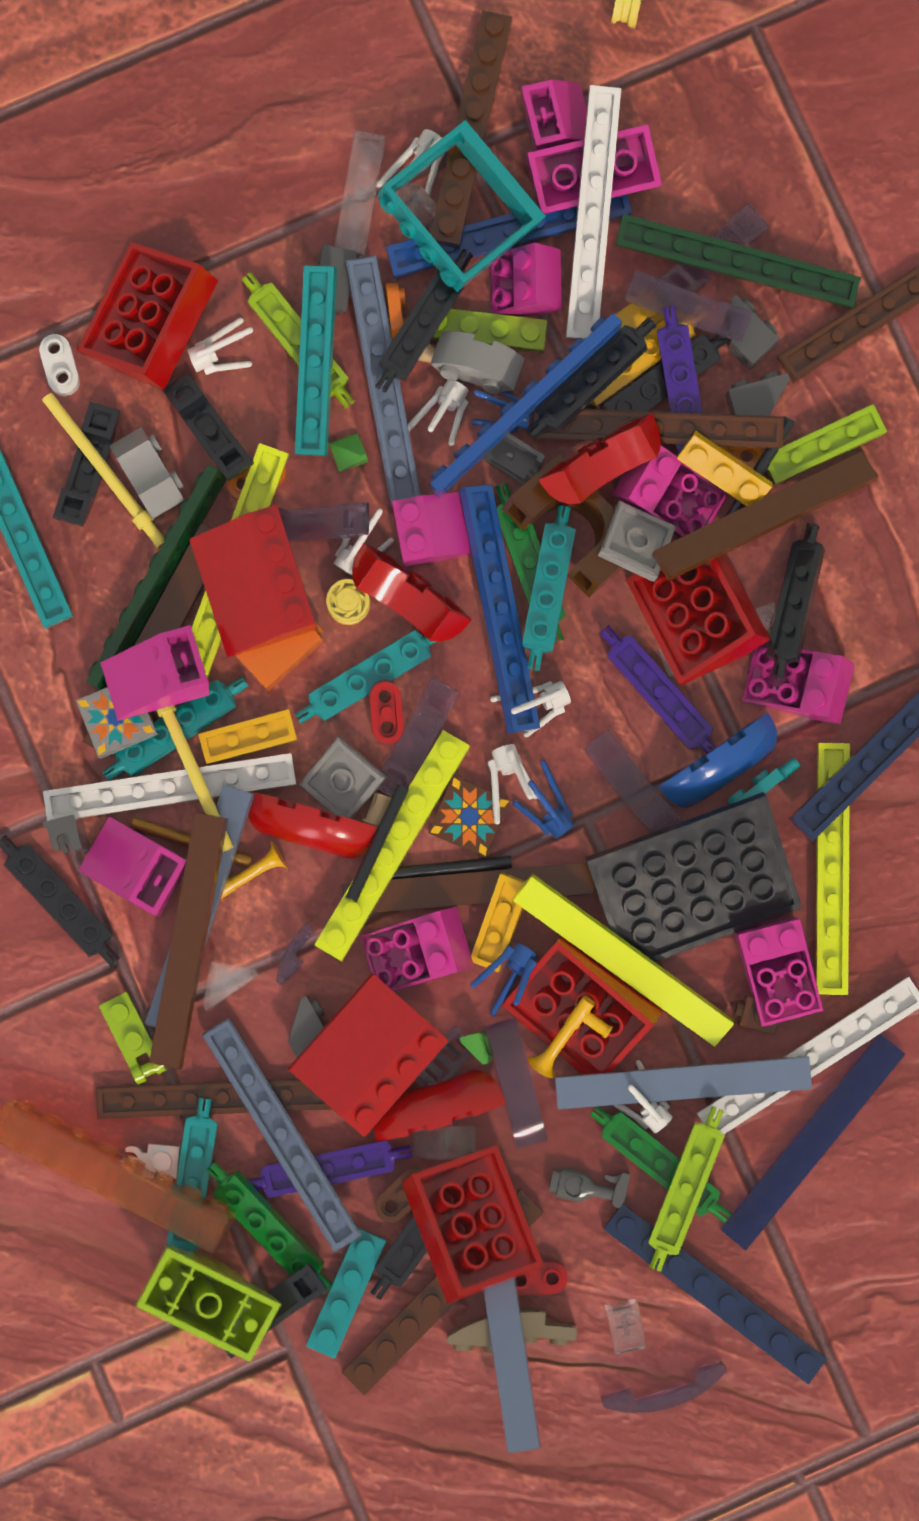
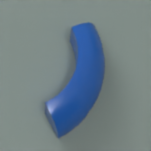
(722, 764)

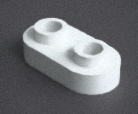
(58, 364)

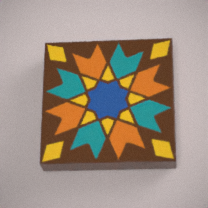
(468, 817)

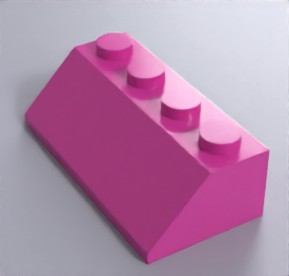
(557, 169)

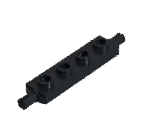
(420, 327)
(591, 378)
(651, 387)
(795, 601)
(58, 900)
(400, 1259)

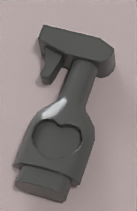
(578, 1186)

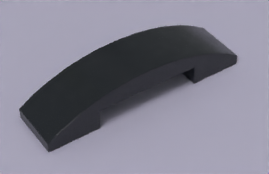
(208, 427)
(84, 480)
(295, 1293)

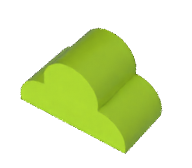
(208, 1301)

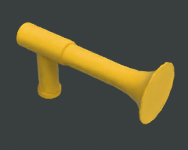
(273, 859)
(544, 1062)

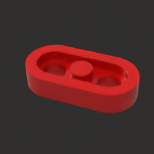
(386, 711)
(536, 1280)

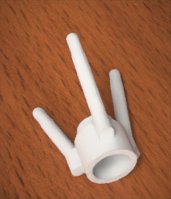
(418, 147)
(204, 352)
(450, 397)
(346, 556)
(552, 697)
(508, 762)
(654, 1114)

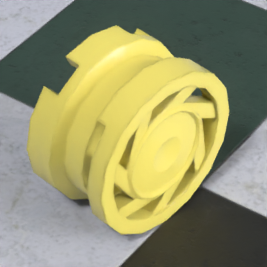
(626, 11)
(347, 603)

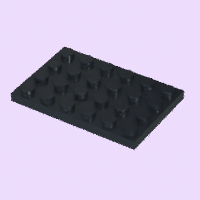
(696, 879)

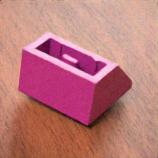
(554, 112)
(527, 281)

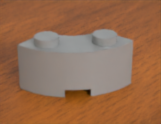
(473, 361)
(147, 473)

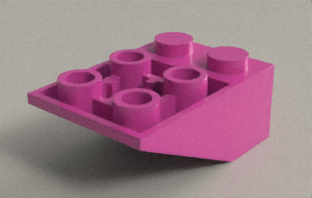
(671, 493)
(156, 674)
(810, 688)
(134, 867)
(418, 949)
(779, 970)

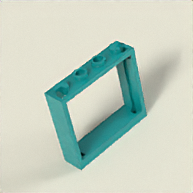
(494, 174)

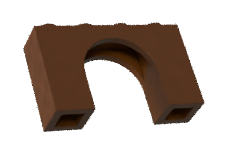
(533, 501)

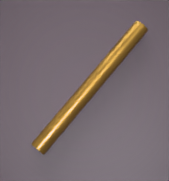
(179, 837)

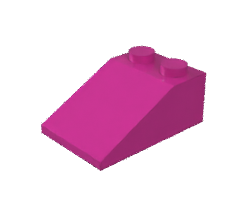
(431, 528)

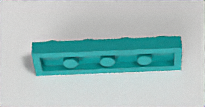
(346, 1293)

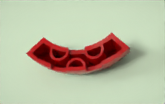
(603, 461)
(408, 595)
(307, 828)
(440, 1105)

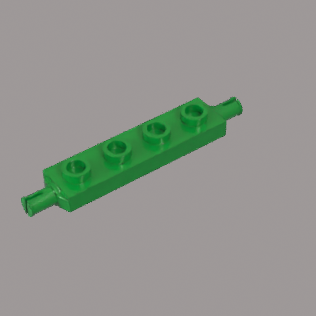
(523, 550)
(652, 1157)
(264, 1222)

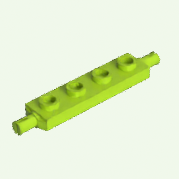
(286, 328)
(686, 1188)

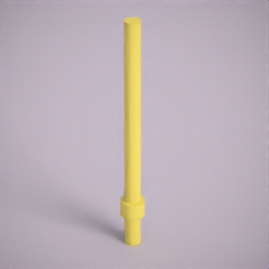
(141, 517)
(191, 766)

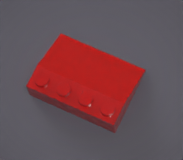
(148, 314)
(252, 581)
(700, 618)
(557, 988)
(368, 1054)
(472, 1223)

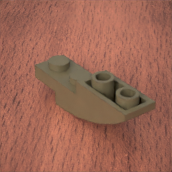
(534, 1326)

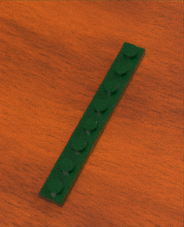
(737, 261)
(161, 569)

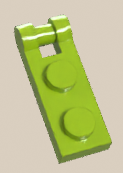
(130, 1035)

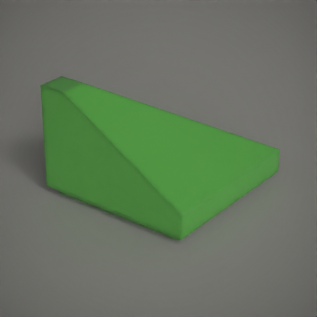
(348, 452)
(479, 1046)

